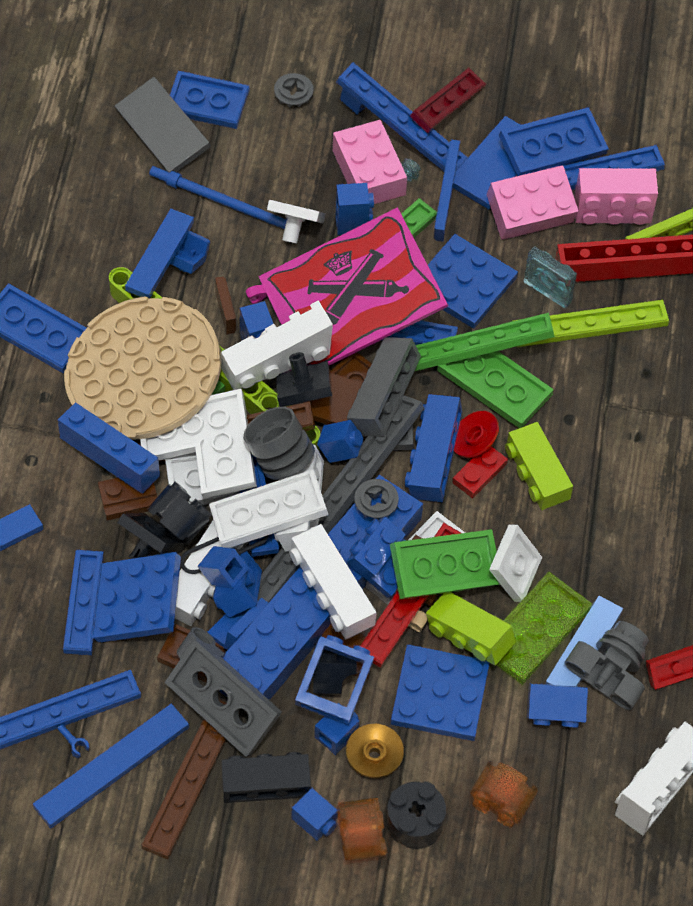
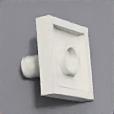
(295, 216)
(515, 563)

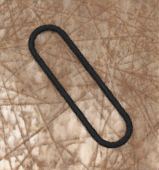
(211, 542)

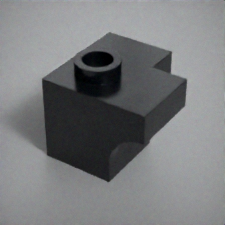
(331, 672)

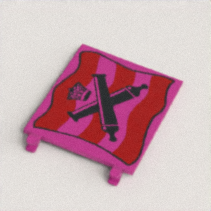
(365, 281)

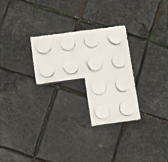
(219, 445)

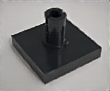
(303, 382)
(151, 535)

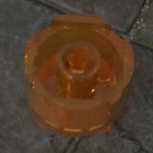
(503, 793)
(361, 829)

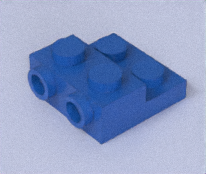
(373, 555)

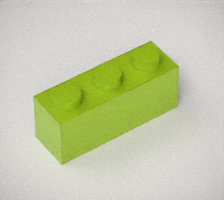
(538, 466)
(470, 628)

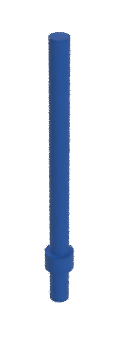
(175, 180)

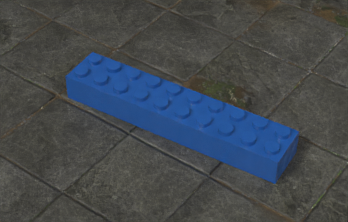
(293, 618)

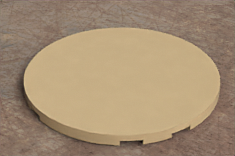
(144, 366)

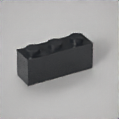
(265, 777)

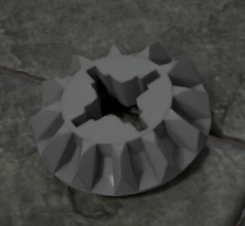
(287, 83)
(374, 488)

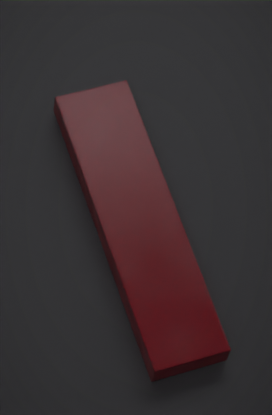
(447, 100)

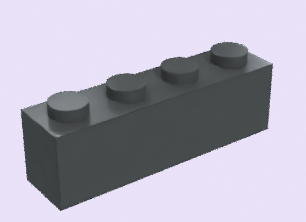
(384, 386)

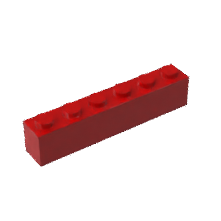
(628, 257)

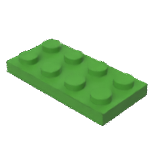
(500, 385)
(444, 563)

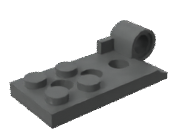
(201, 654)

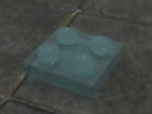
(550, 277)

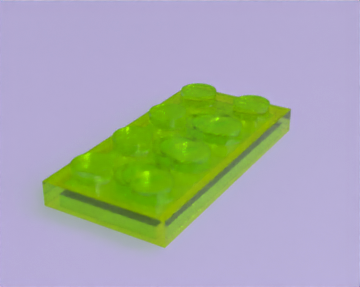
(541, 625)

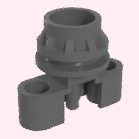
(605, 668)

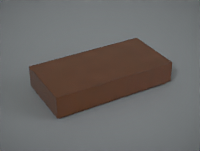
(225, 305)

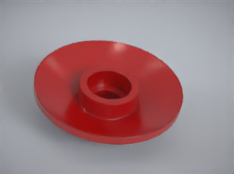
(476, 434)

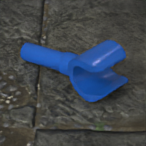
(73, 741)

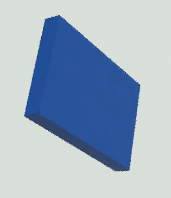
(210, 99)

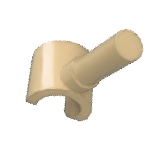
(419, 621)

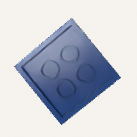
(469, 279)
(137, 597)
(440, 692)

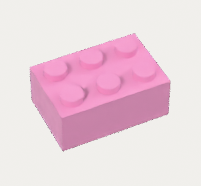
(369, 158)
(615, 195)
(532, 202)

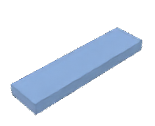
(599, 619)

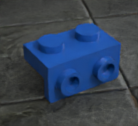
(191, 253)

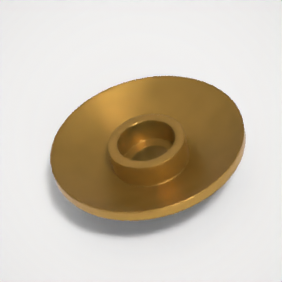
(374, 739)

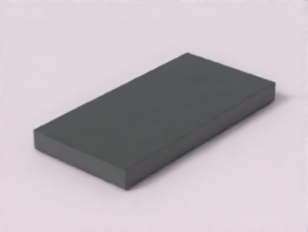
(162, 126)

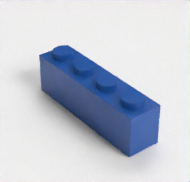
(109, 447)
(434, 448)

